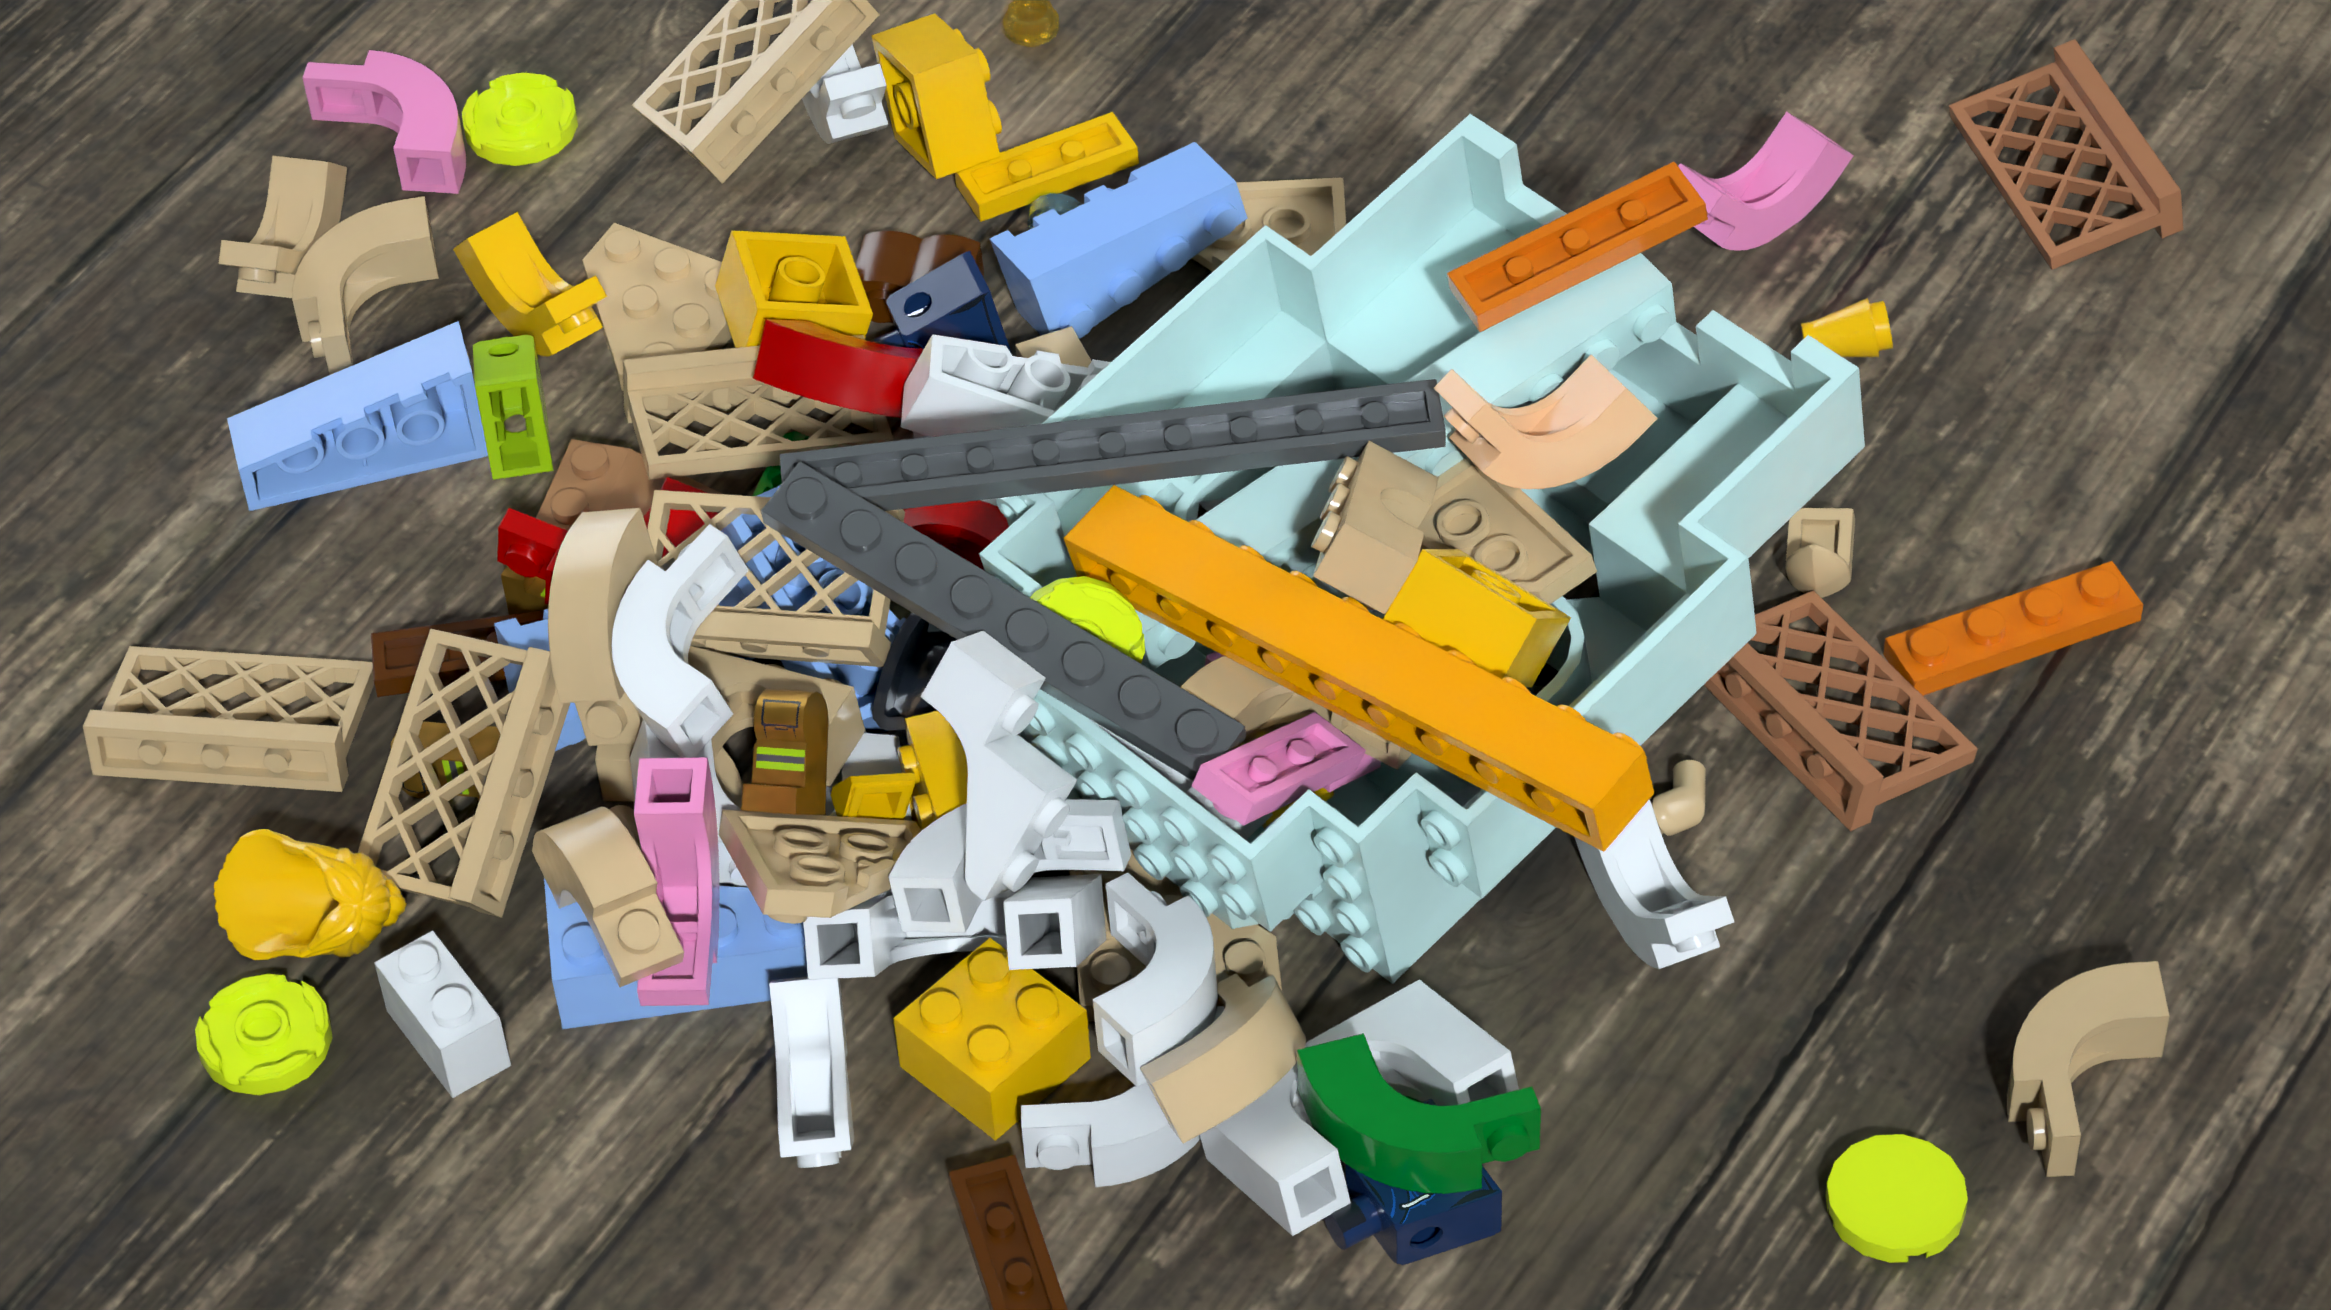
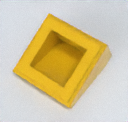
(874, 796)

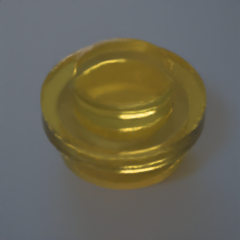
(1030, 22)

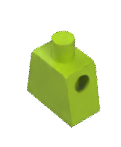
(506, 386)

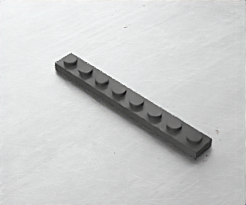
(969, 600)

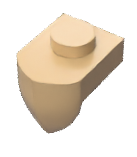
(1820, 549)

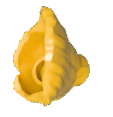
(302, 898)

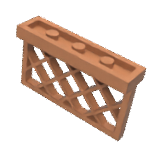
(2115, 145)
(1796, 725)

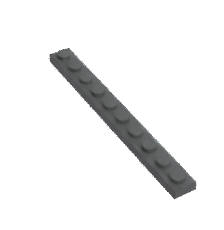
(1133, 446)

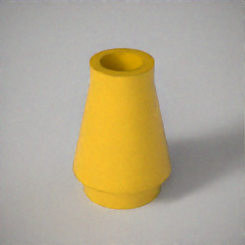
(1853, 330)

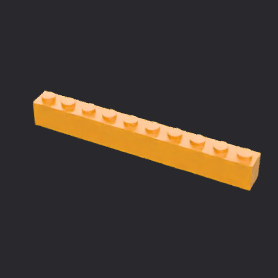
(1365, 668)

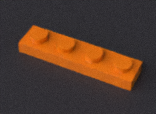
(1577, 246)
(2014, 628)

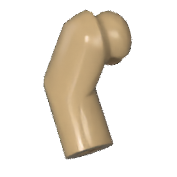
(1685, 803)

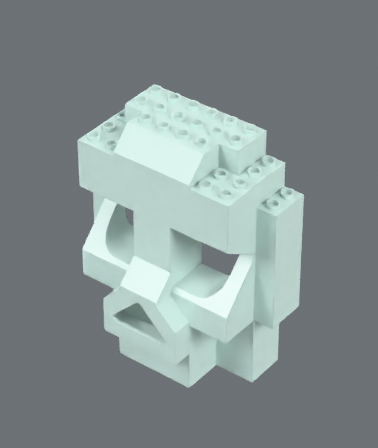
(1666, 522)

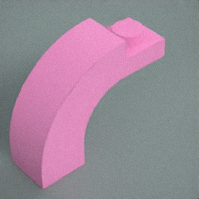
(401, 97)
(1772, 188)
(681, 847)

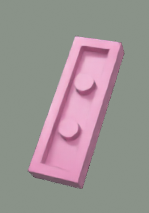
(1277, 768)

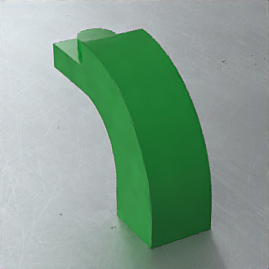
(1406, 1140)

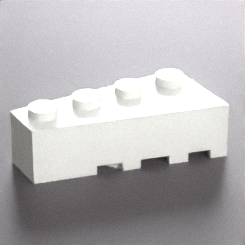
(983, 387)

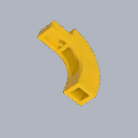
(526, 290)

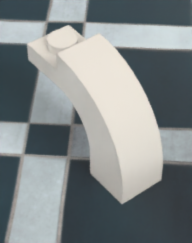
(847, 100)
(655, 637)
(931, 869)
(1649, 897)
(1174, 992)
(1117, 1135)

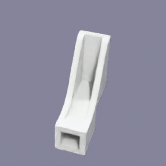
(1011, 786)
(811, 1070)

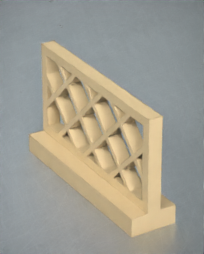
(770, 79)
(722, 382)
(773, 631)
(231, 744)
(513, 772)

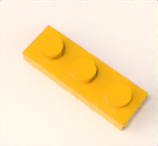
(1047, 166)

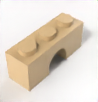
(1372, 525)
(743, 682)

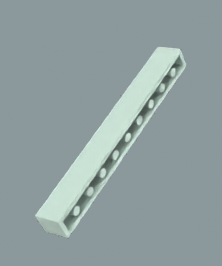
(1505, 364)

